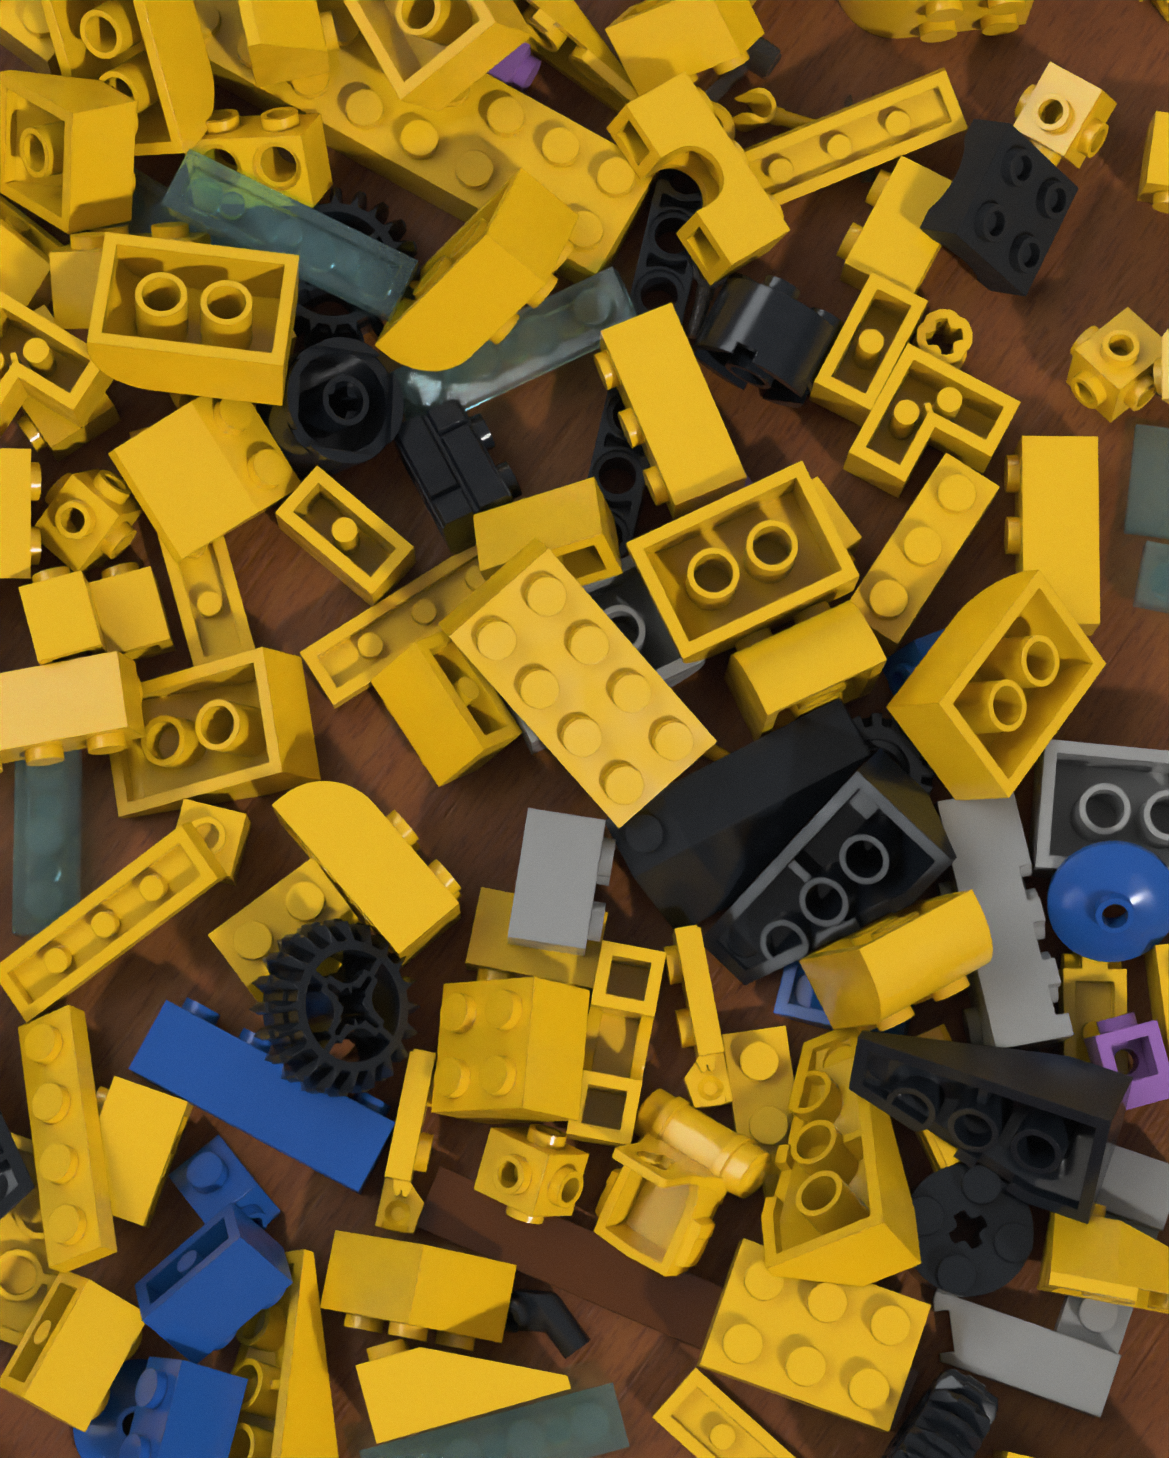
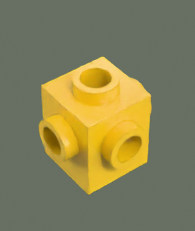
(1064, 116)
(1115, 365)
(88, 518)
(531, 1172)

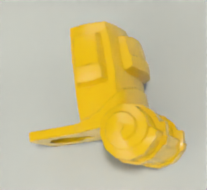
(673, 1182)

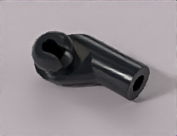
(545, 1313)

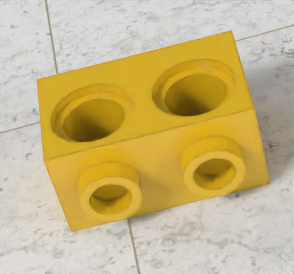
(254, 148)

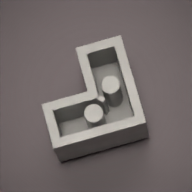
(557, 882)

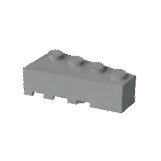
(1018, 986)

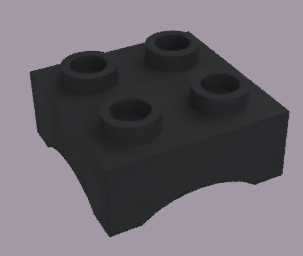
(1001, 207)

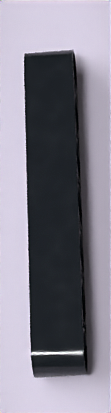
(657, 272)

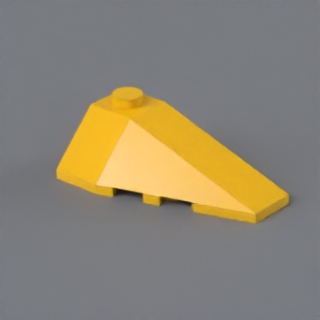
(576, 50)
(841, 1184)
(1105, 1262)
(288, 1384)

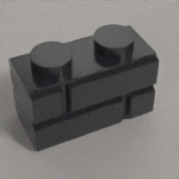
(453, 469)

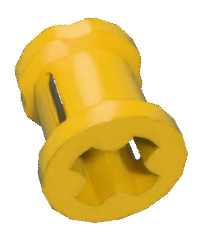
(954, 331)

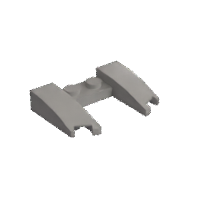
(1081, 1355)

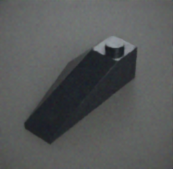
(726, 822)
(851, 864)
(1020, 1113)

